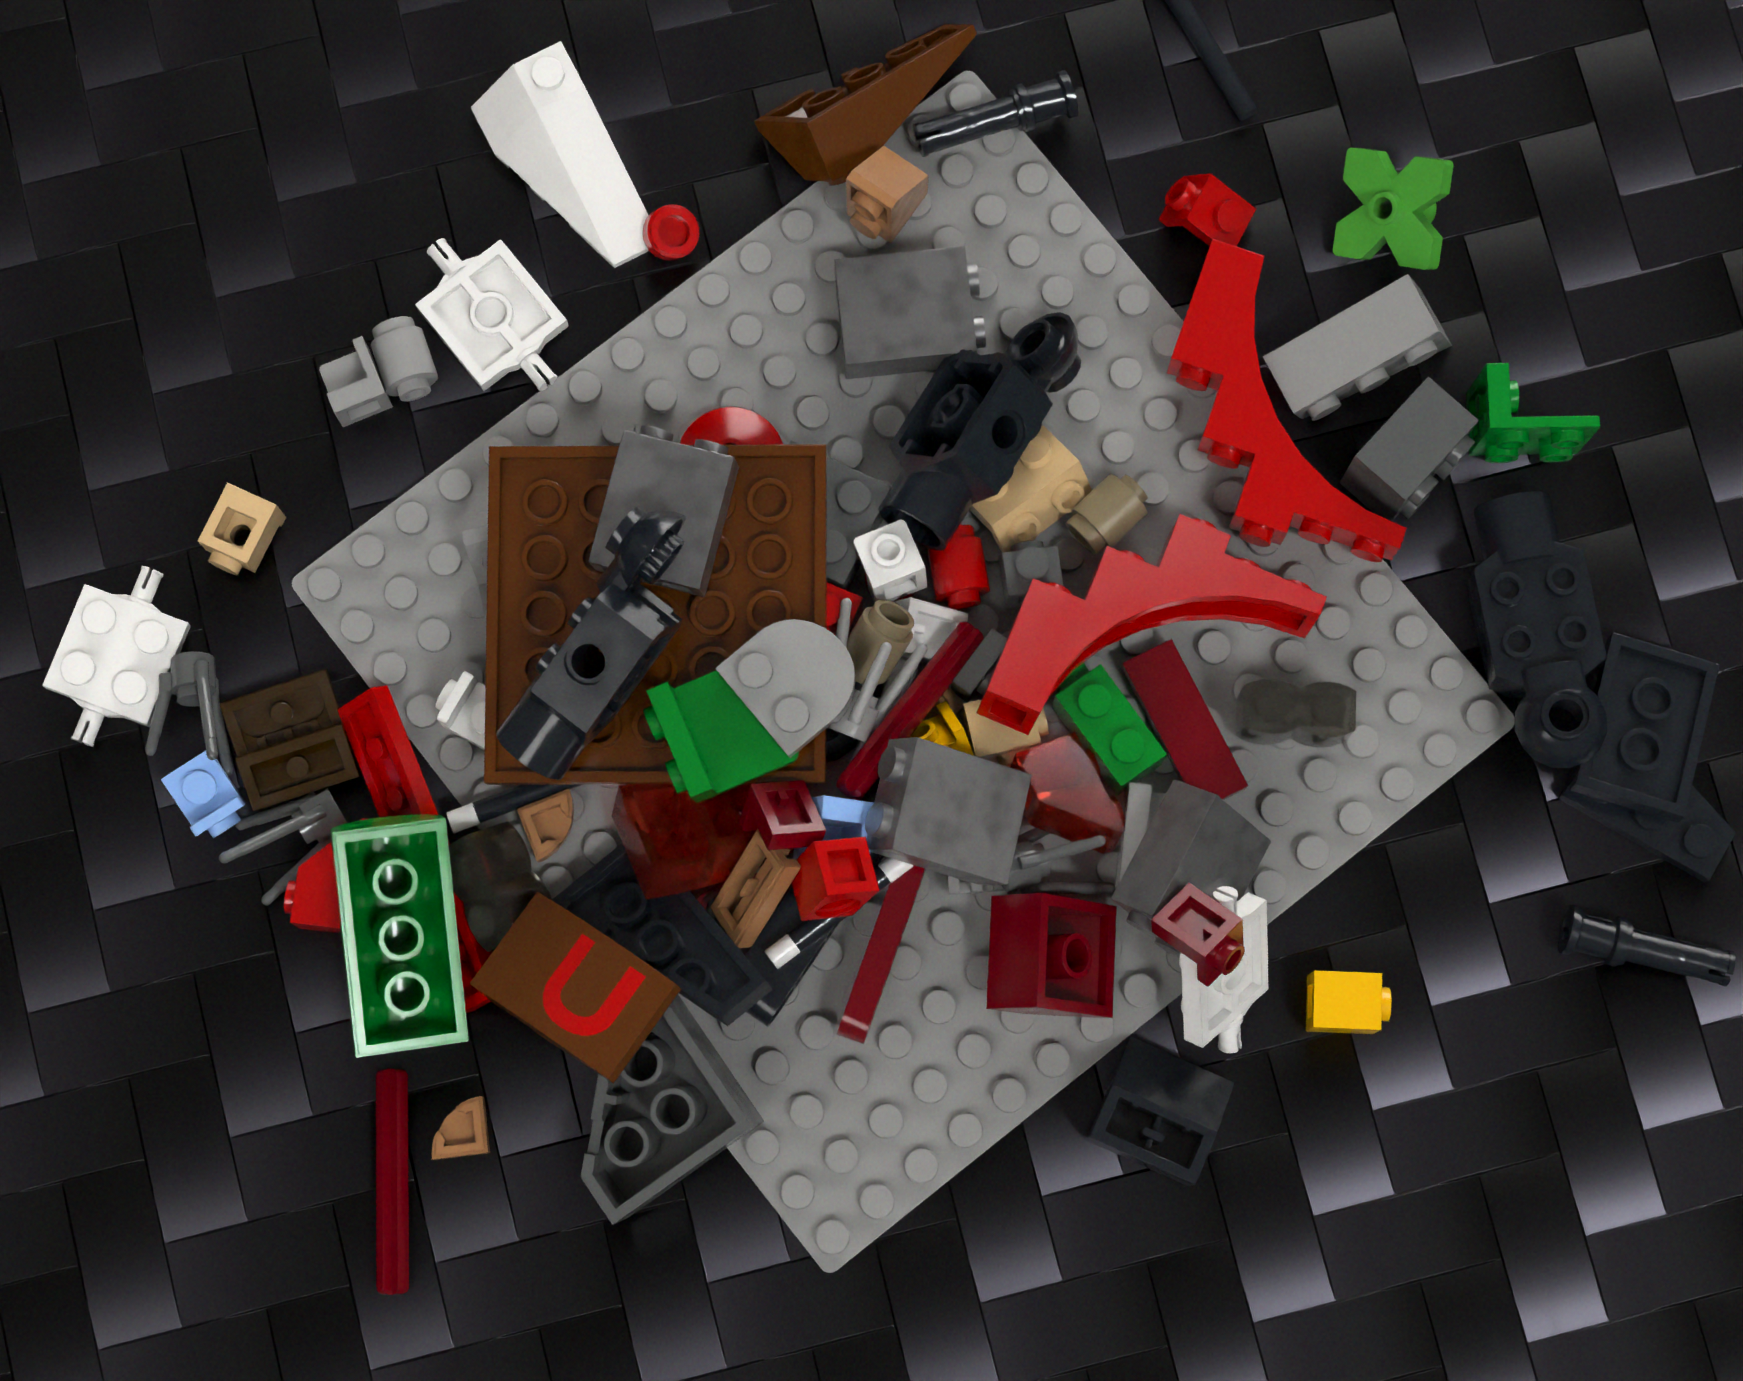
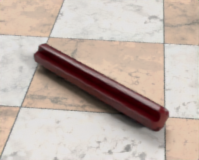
(910, 708)
(392, 1182)

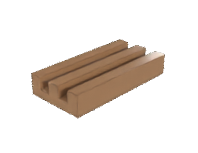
(759, 894)

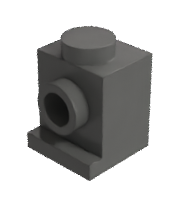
(1023, 564)

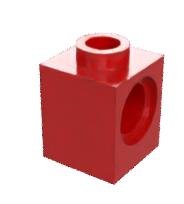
(834, 878)

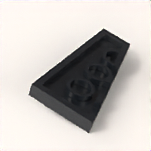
(669, 935)

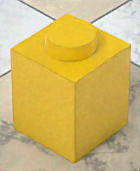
(1346, 1002)

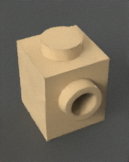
(996, 741)

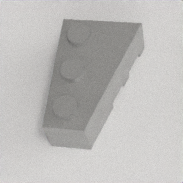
(1357, 349)

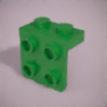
(711, 737)

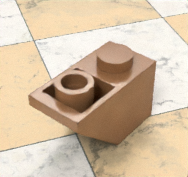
(884, 194)

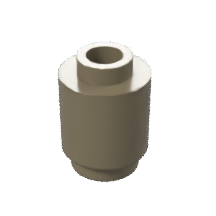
(1107, 513)
(877, 625)

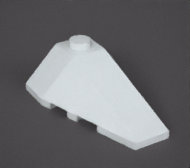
(556, 142)

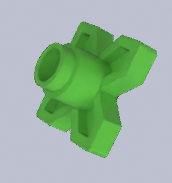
(1394, 208)

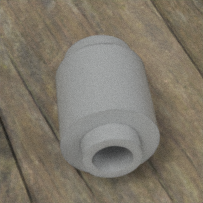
(403, 358)

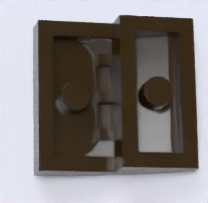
(289, 739)

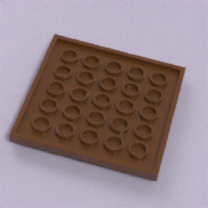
(538, 573)

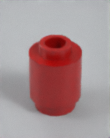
(960, 570)

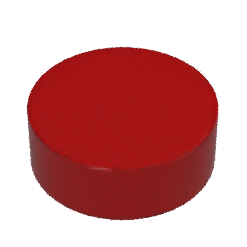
(671, 232)

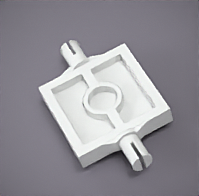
(492, 314)
(115, 655)
(1224, 1003)

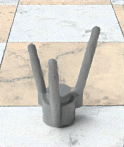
(862, 714)

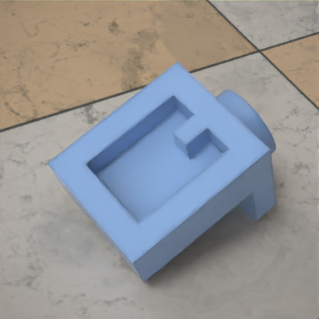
(205, 795)

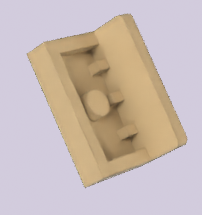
(1040, 492)

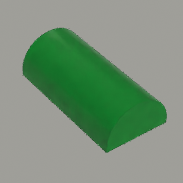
(399, 933)

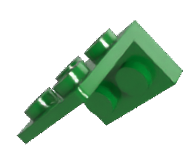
(1503, 437)

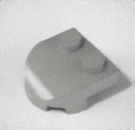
(792, 680)

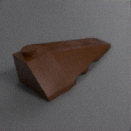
(844, 125)

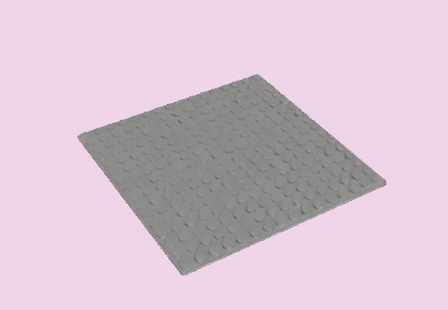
(883, 1124)

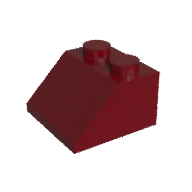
(1051, 956)

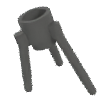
(194, 684)
(310, 814)
(1032, 863)

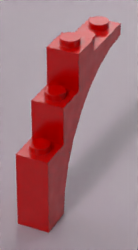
(1243, 429)
(1127, 595)

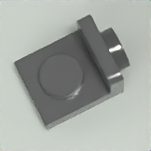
(980, 666)

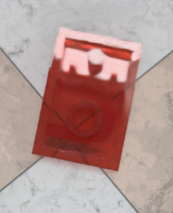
(678, 841)

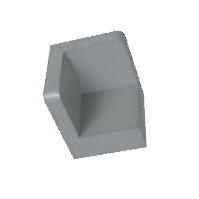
(355, 385)

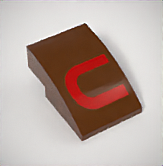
(575, 987)

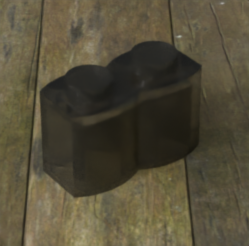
(1310, 715)
(493, 880)

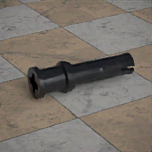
(1019, 109)
(1620, 942)

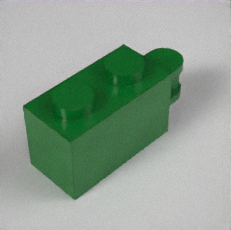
(1108, 727)

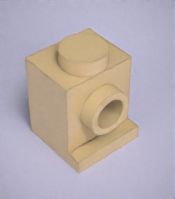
(237, 512)

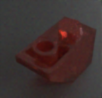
(1068, 793)

